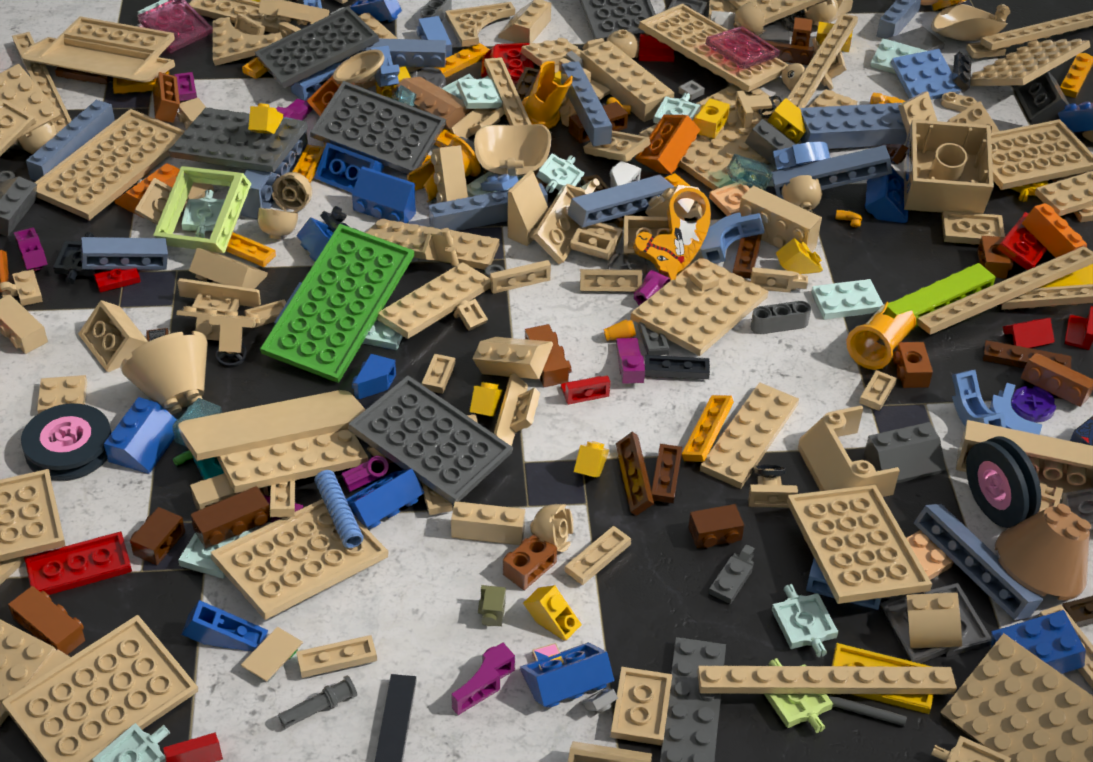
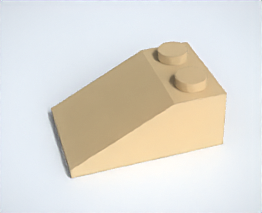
(525, 209)

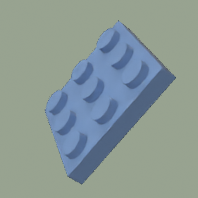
(925, 73)

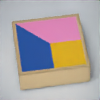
(546, 651)

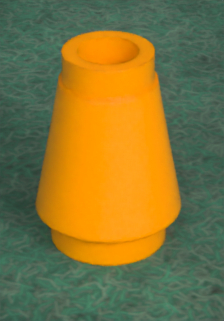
(622, 329)

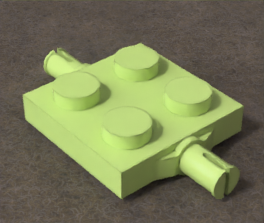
(799, 707)

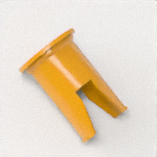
(546, 90)
(424, 175)
(863, 339)

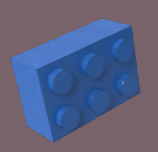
(1049, 639)

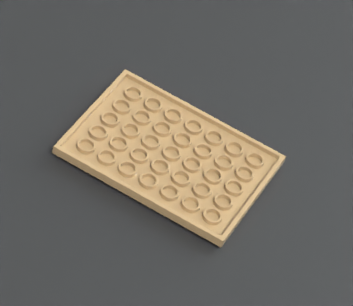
(709, 157)

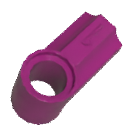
(653, 282)
(363, 474)

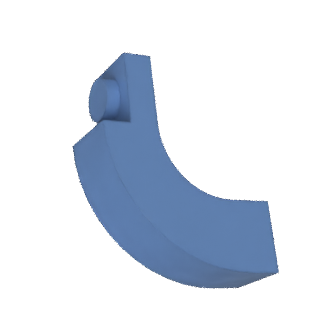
(388, 72)
(800, 154)
(726, 232)
(970, 403)
(1002, 404)

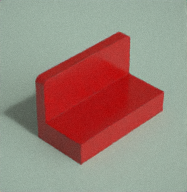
(652, 50)
(1080, 331)
(1031, 333)
(586, 389)
(195, 750)

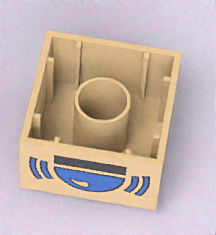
(948, 167)

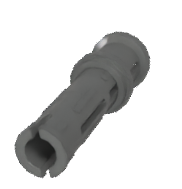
(327, 698)

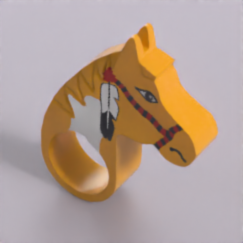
(676, 250)

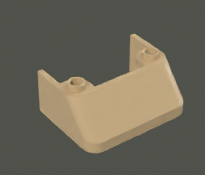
(829, 460)

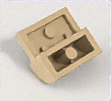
(597, 240)
(934, 620)

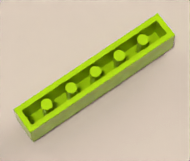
(943, 292)

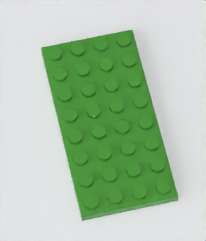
(337, 303)

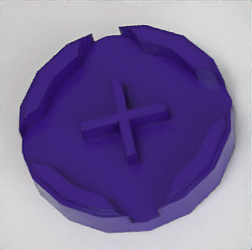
(1033, 404)

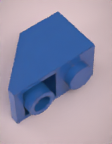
(374, 377)

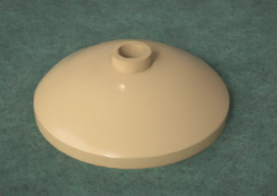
(359, 67)

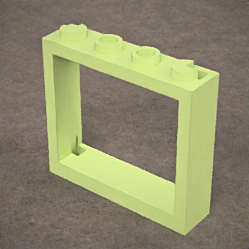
(228, 215)

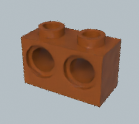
(529, 561)

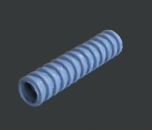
(338, 509)

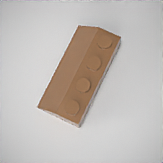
(435, 100)

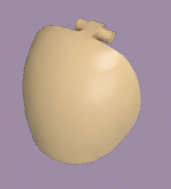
(969, 23)
(512, 148)

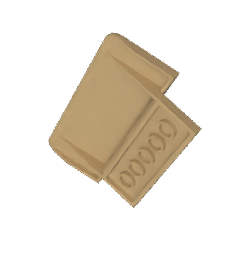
(106, 50)
(279, 439)

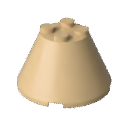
(169, 369)

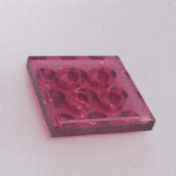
(177, 18)
(742, 47)

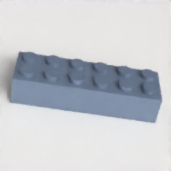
(854, 125)
(261, 182)

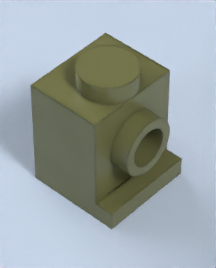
(492, 605)

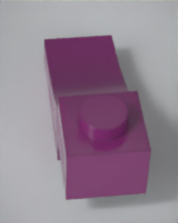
(297, 110)
(30, 249)
(630, 360)
(496, 664)

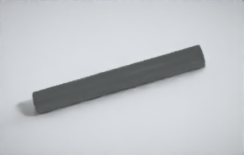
(868, 710)

